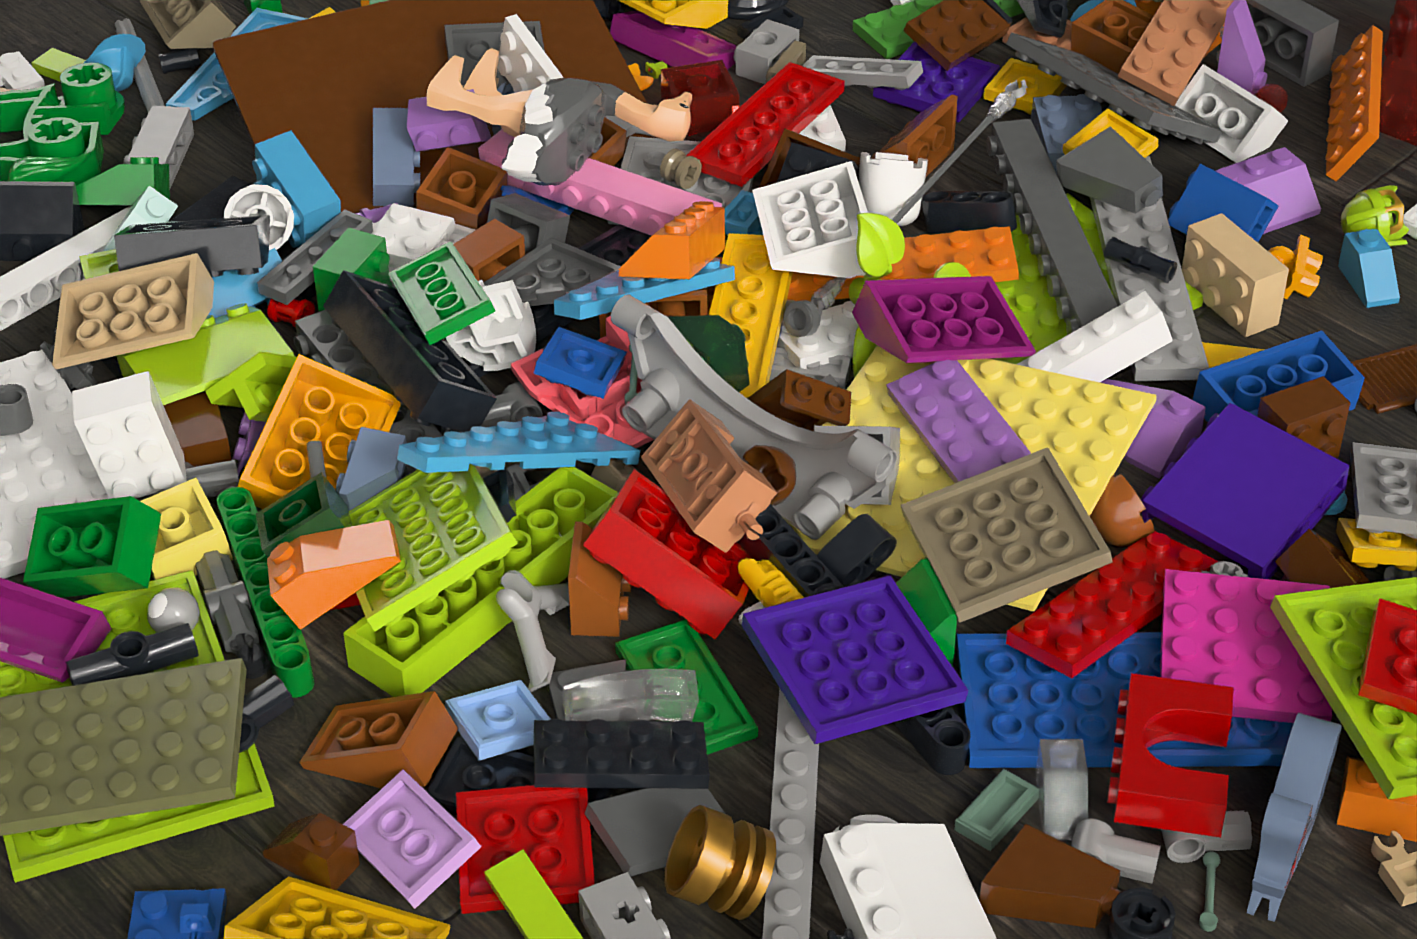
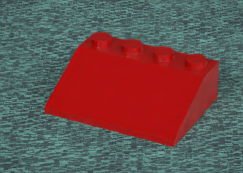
(659, 552)

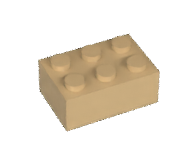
(1234, 274)

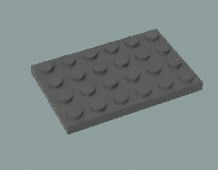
(1104, 85)

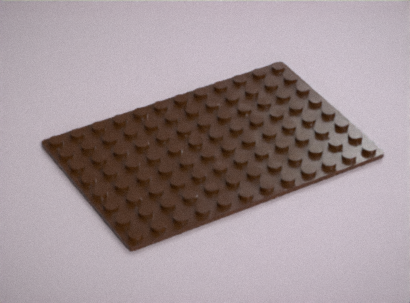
(338, 66)

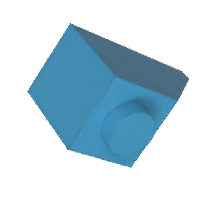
(1369, 267)

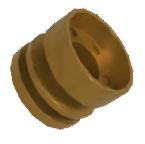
(720, 862)

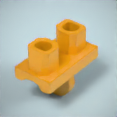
(1302, 267)

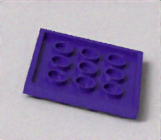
(853, 659)

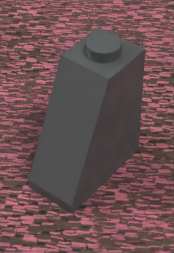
(1111, 172)

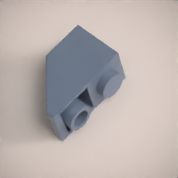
(371, 466)

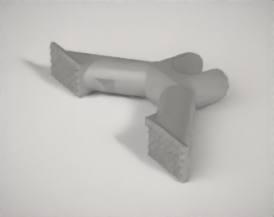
(522, 605)

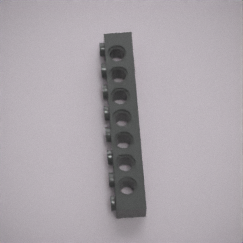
(328, 345)

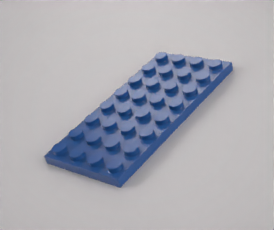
(1021, 700)

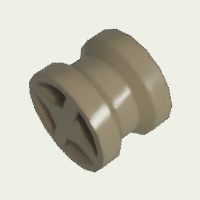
(680, 168)

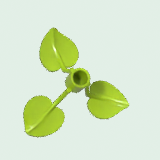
(877, 247)

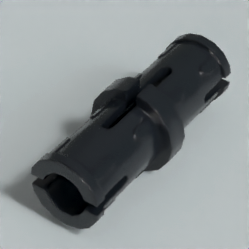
(1140, 260)

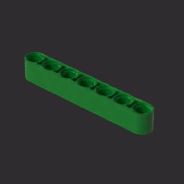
(278, 633)

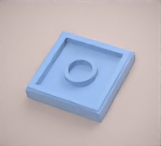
(496, 718)

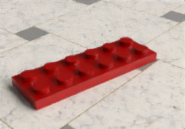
(753, 131)
(1104, 605)

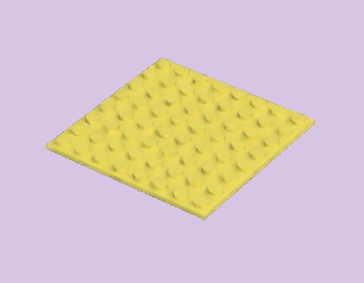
(1078, 420)

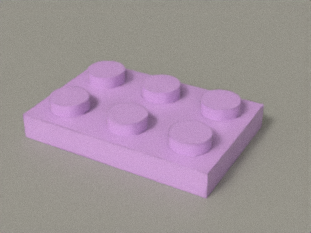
(410, 838)

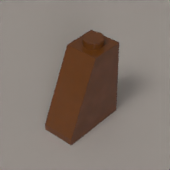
(1049, 882)

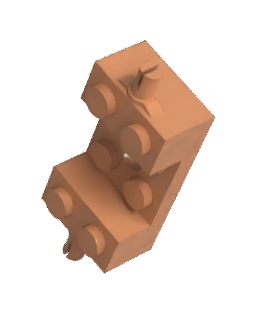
(707, 478)

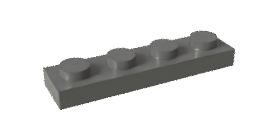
(296, 271)

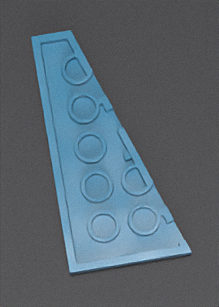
(533, 442)

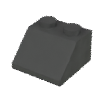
(530, 219)

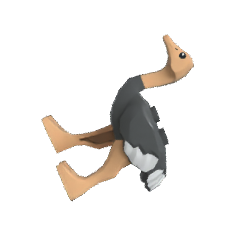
(555, 123)

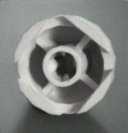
(264, 200)

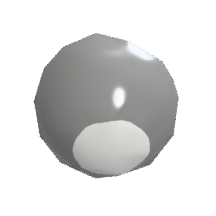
(171, 609)

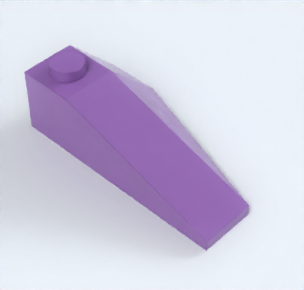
(1165, 430)

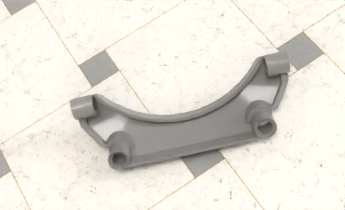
(828, 466)

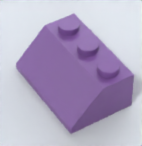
(1281, 179)

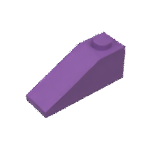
(1241, 51)

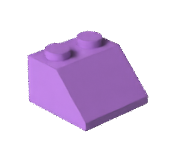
(442, 129)

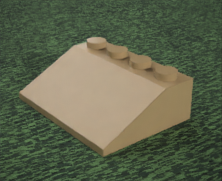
(132, 310)

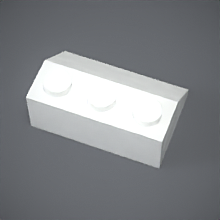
(1244, 119)

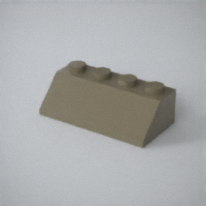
(189, 22)

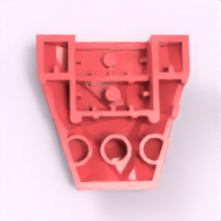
(602, 413)

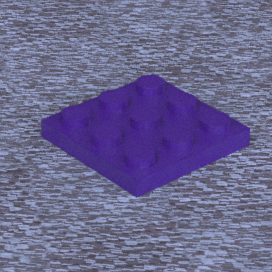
(935, 83)

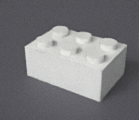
(129, 436)

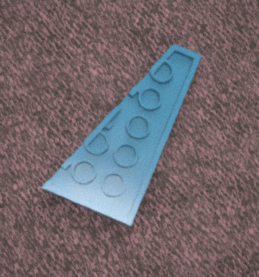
(207, 86)
(603, 293)

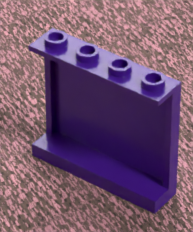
(1246, 489)

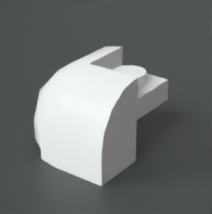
(500, 336)

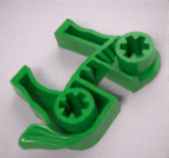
(60, 132)

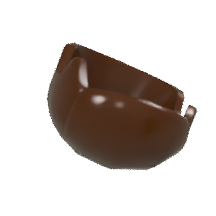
(776, 467)

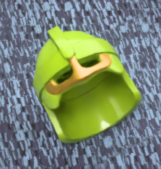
(1373, 210)

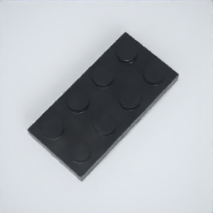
(620, 754)

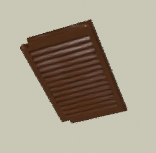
(1389, 379)

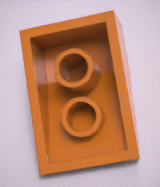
(329, 567)

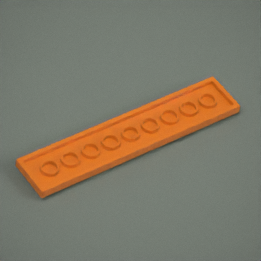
(979, 251)

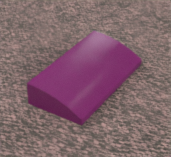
(670, 43)
(46, 630)

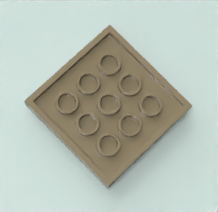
(1005, 534)

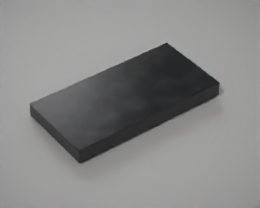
(464, 773)

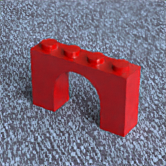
(1151, 790)

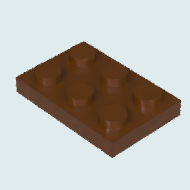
(956, 30)

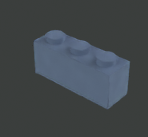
(393, 159)

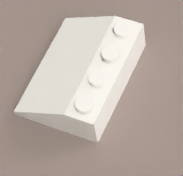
(813, 222)
(902, 883)

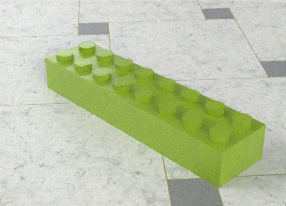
(466, 614)

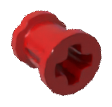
(290, 312)

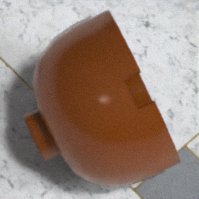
(1119, 515)

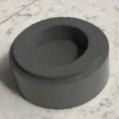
(802, 318)

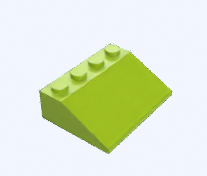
(213, 353)

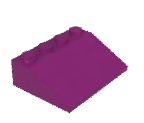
(940, 319)

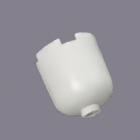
(890, 183)

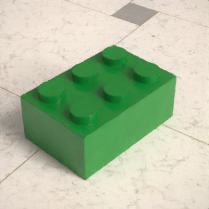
(92, 547)

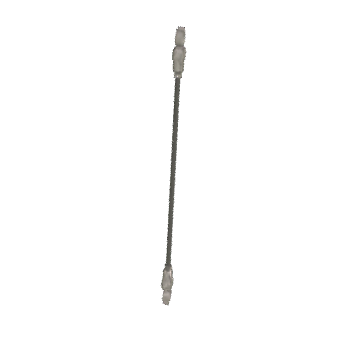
(1004, 102)

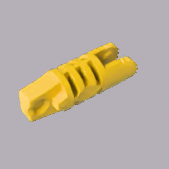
(767, 582)

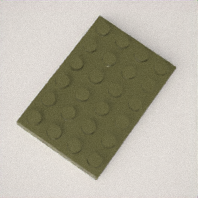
(120, 746)

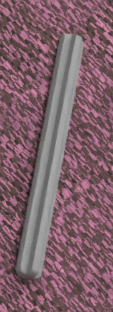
(142, 72)

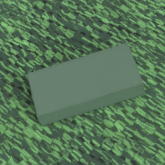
(996, 809)

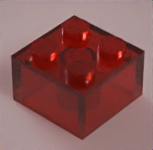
(711, 90)

